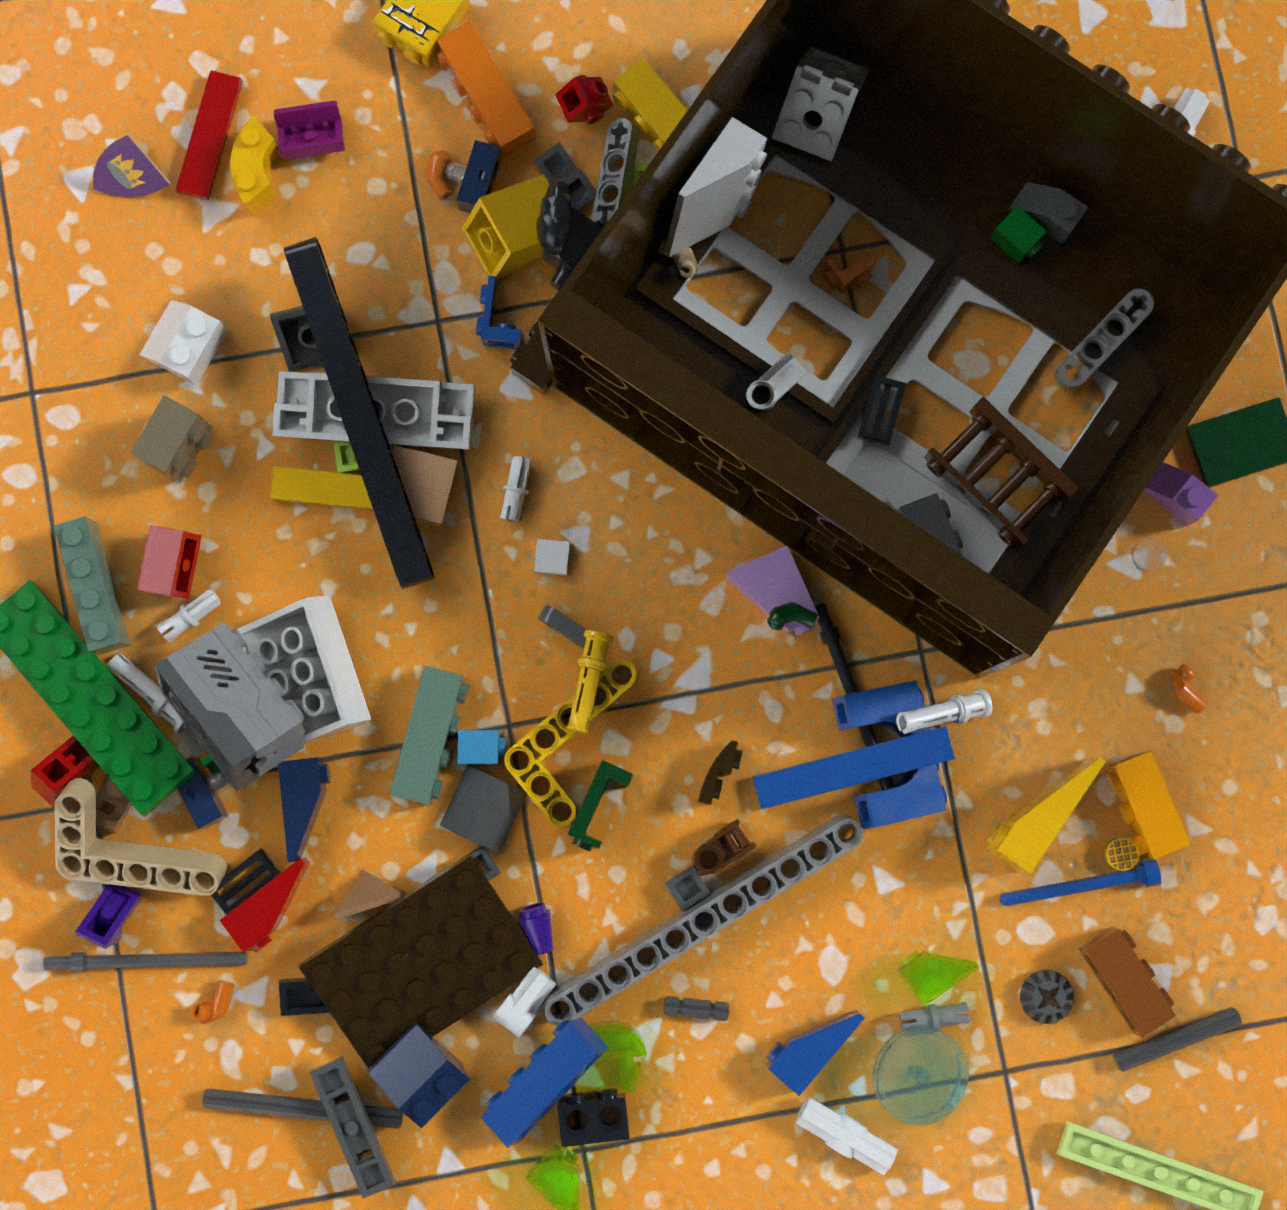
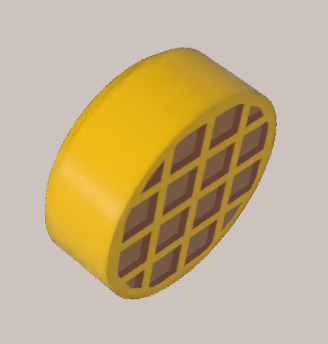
(1121, 854)

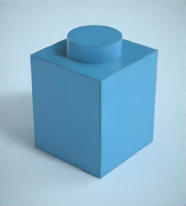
(480, 747)

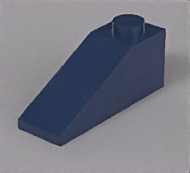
(302, 794)

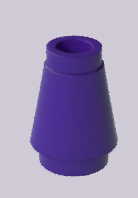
(537, 926)

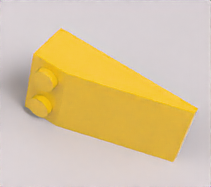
(1031, 830)

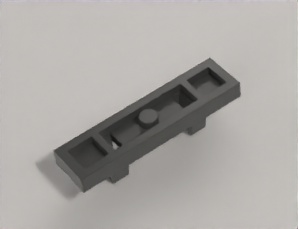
(352, 1127)

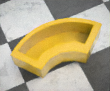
(252, 164)

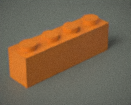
(485, 89)

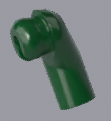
(790, 612)

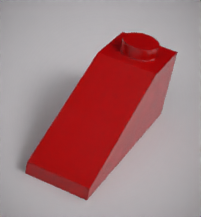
(60, 767)
(262, 912)

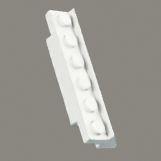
(409, 409)

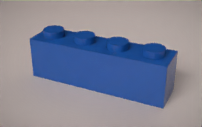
(544, 1081)

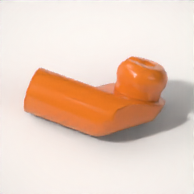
(435, 171)

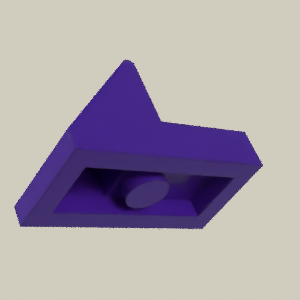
(108, 915)

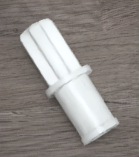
(516, 488)
(190, 614)

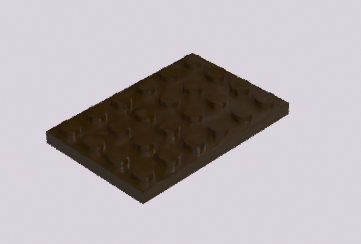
(421, 961)

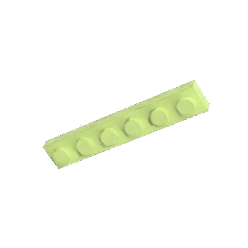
(1156, 1170)

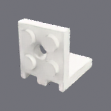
(825, 86)

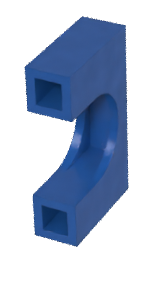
(918, 790)

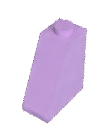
(773, 582)

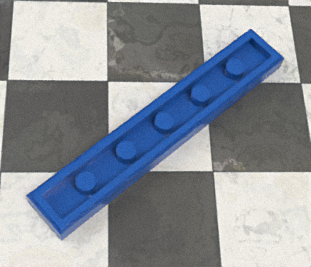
(854, 767)

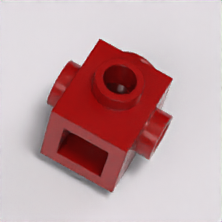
(584, 99)

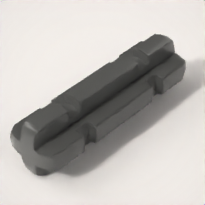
(696, 1008)

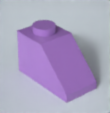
(1180, 493)

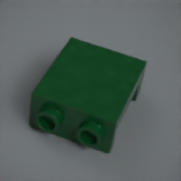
(592, 799)

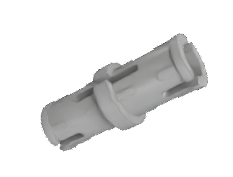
(935, 1016)

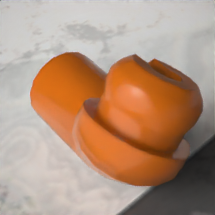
(1184, 691)
(216, 1006)

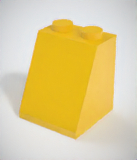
(505, 227)

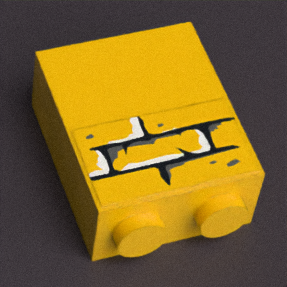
(417, 25)

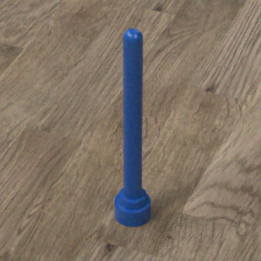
(1145, 873)

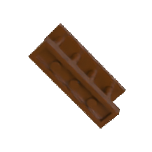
(1031, 464)

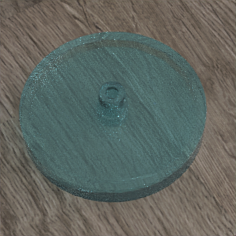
(920, 1075)

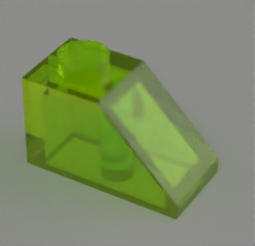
(933, 973)
(557, 1177)

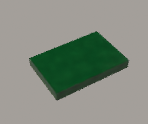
(1240, 442)

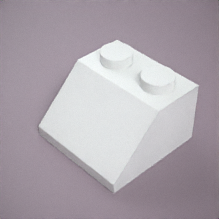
(184, 341)

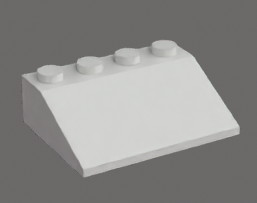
(717, 187)
(312, 664)

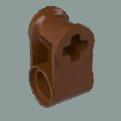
(724, 847)

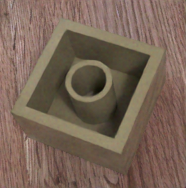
(173, 439)

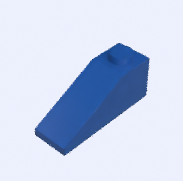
(807, 1053)

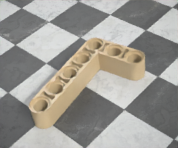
(125, 857)

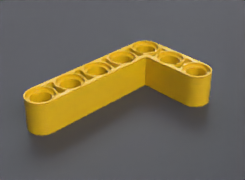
(562, 735)

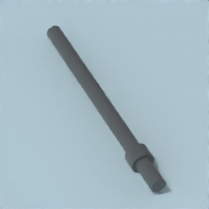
(79, 961)

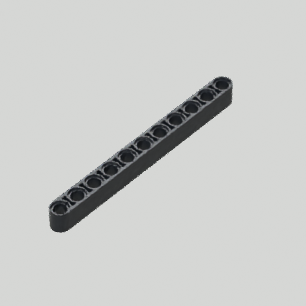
(359, 412)

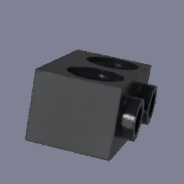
(595, 1128)

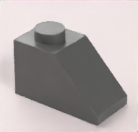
(1051, 209)

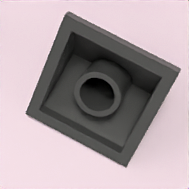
(295, 338)
(483, 809)

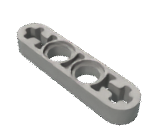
(621, 179)
(1104, 339)

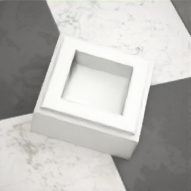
(552, 557)

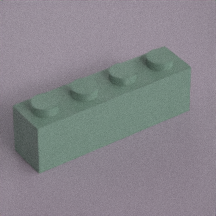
(92, 585)
(428, 736)

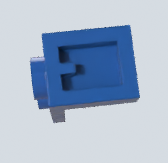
(503, 335)

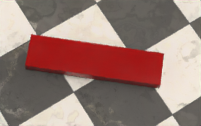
(209, 135)

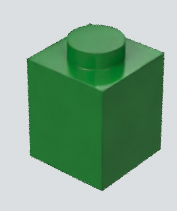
(1019, 235)

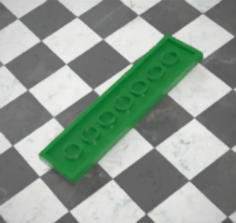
(90, 700)

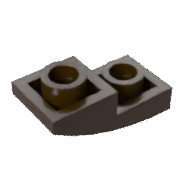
(724, 762)

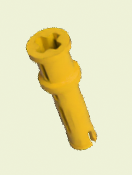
(592, 665)

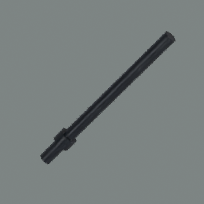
(830, 635)

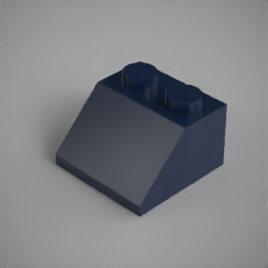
(419, 1074)

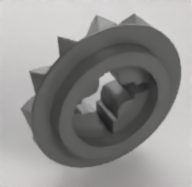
(1031, 997)

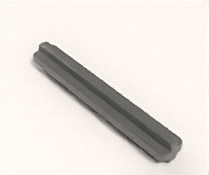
(1177, 1039)

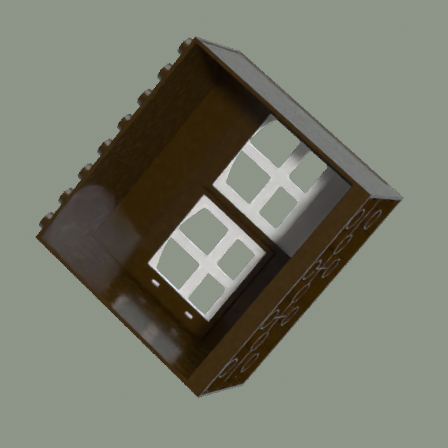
(933, 157)

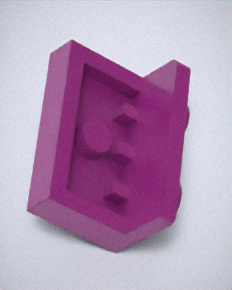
(309, 130)

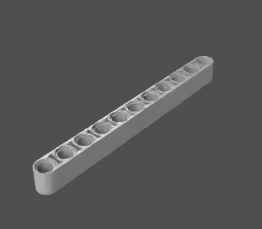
(694, 934)

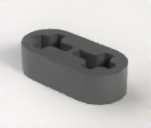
(563, 625)

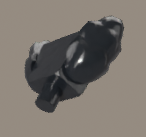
(563, 232)

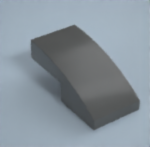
(558, 165)
(688, 890)

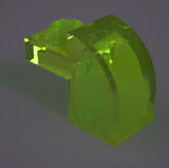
(625, 1044)

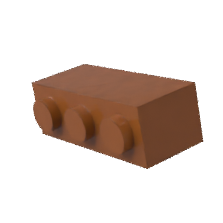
(1128, 981)

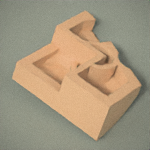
(426, 482)

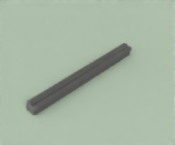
(290, 1107)

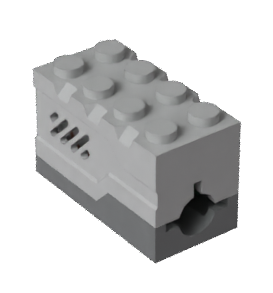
(231, 705)

